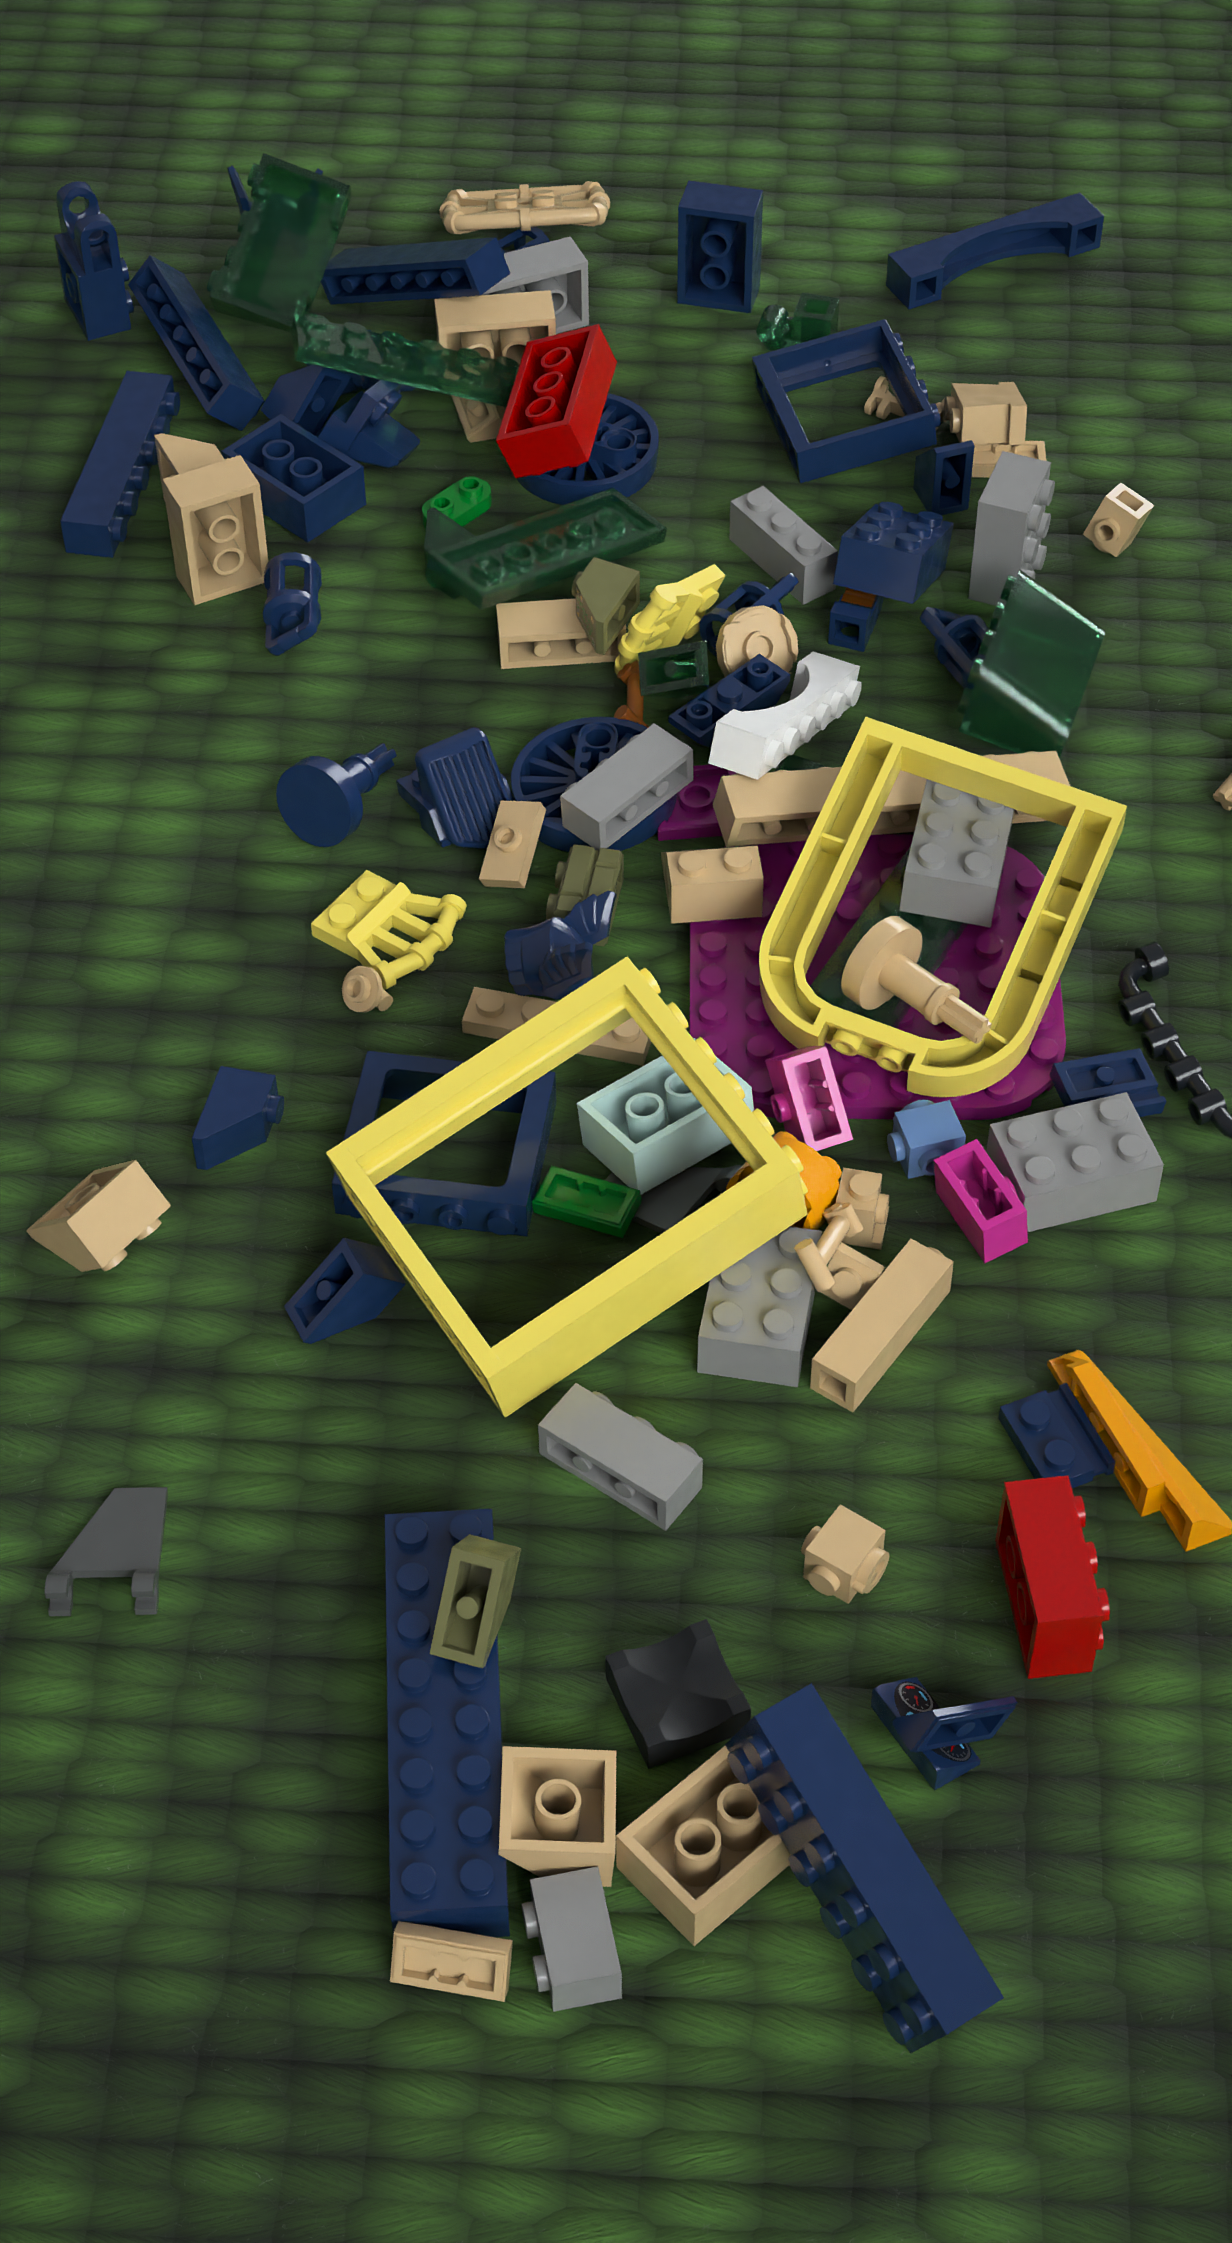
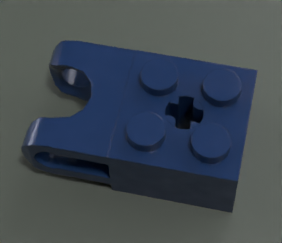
(91, 265)

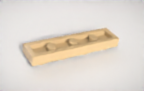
(498, 1013)

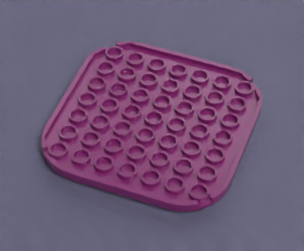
(735, 1025)

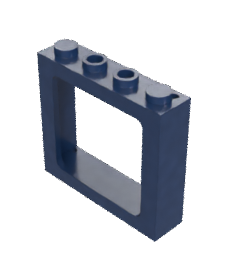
(835, 357)
(449, 1203)

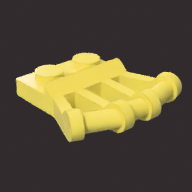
(670, 615)
(374, 906)

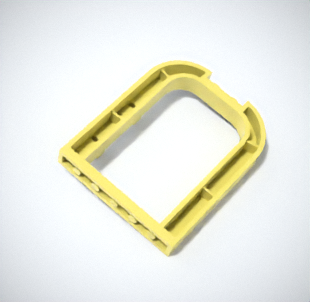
(1037, 960)

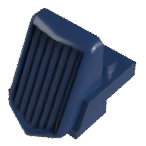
(367, 431)
(457, 789)

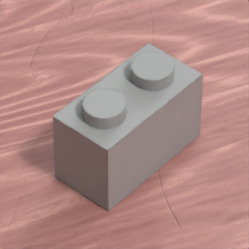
(574, 1939)

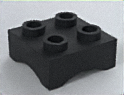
(677, 1694)

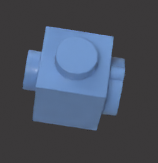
(923, 1134)

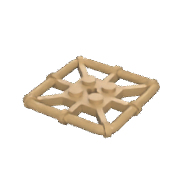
(525, 207)

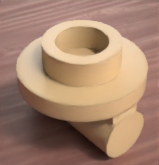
(364, 990)

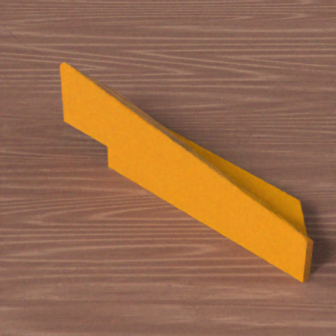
(1142, 1461)

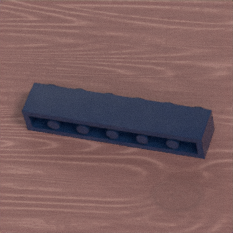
(415, 271)
(196, 343)
(119, 464)

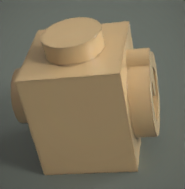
(1118, 520)
(845, 1555)

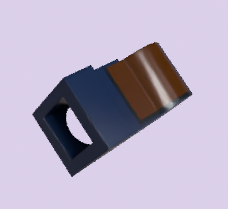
(855, 610)

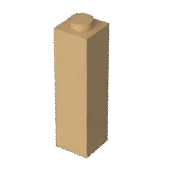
(881, 1325)

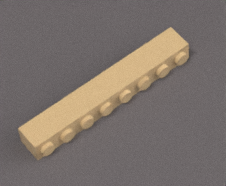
(787, 803)

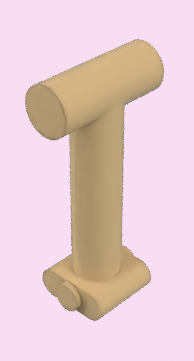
(841, 1223)

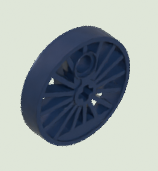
(620, 457)
(546, 781)

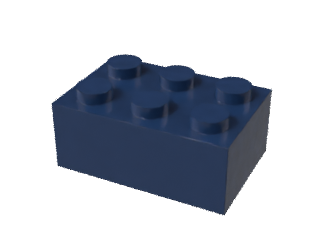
(719, 246)
(300, 477)
(893, 552)

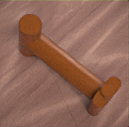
(635, 702)

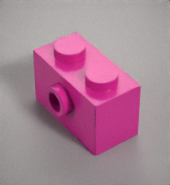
(808, 1097)
(981, 1200)

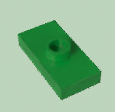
(587, 1201)

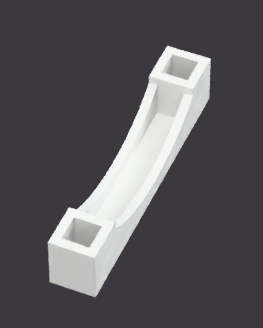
(762, 738)

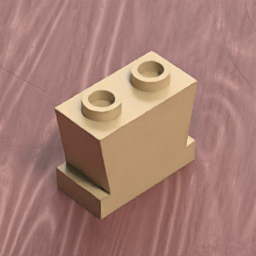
(986, 413)

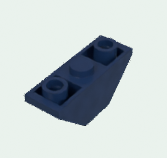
(748, 688)

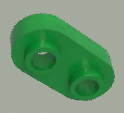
(461, 500)

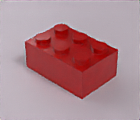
(1051, 1576)

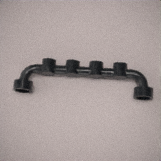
(1163, 1039)

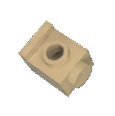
(871, 1207)

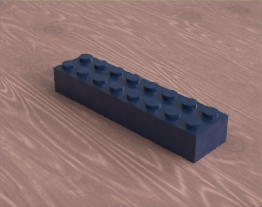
(440, 1742)

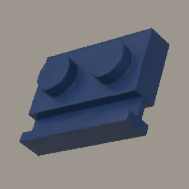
(1107, 1076)
(1056, 1437)

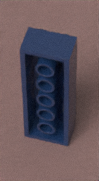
(861, 1870)

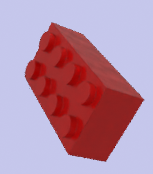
(556, 402)

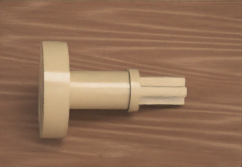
(887, 966)

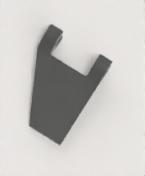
(678, 1196)
(117, 1542)

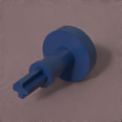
(325, 799)

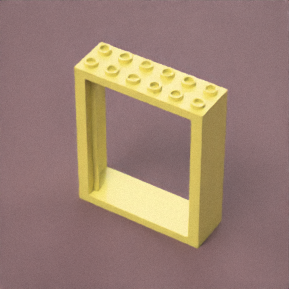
(643, 1281)

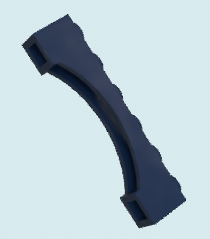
(1060, 226)

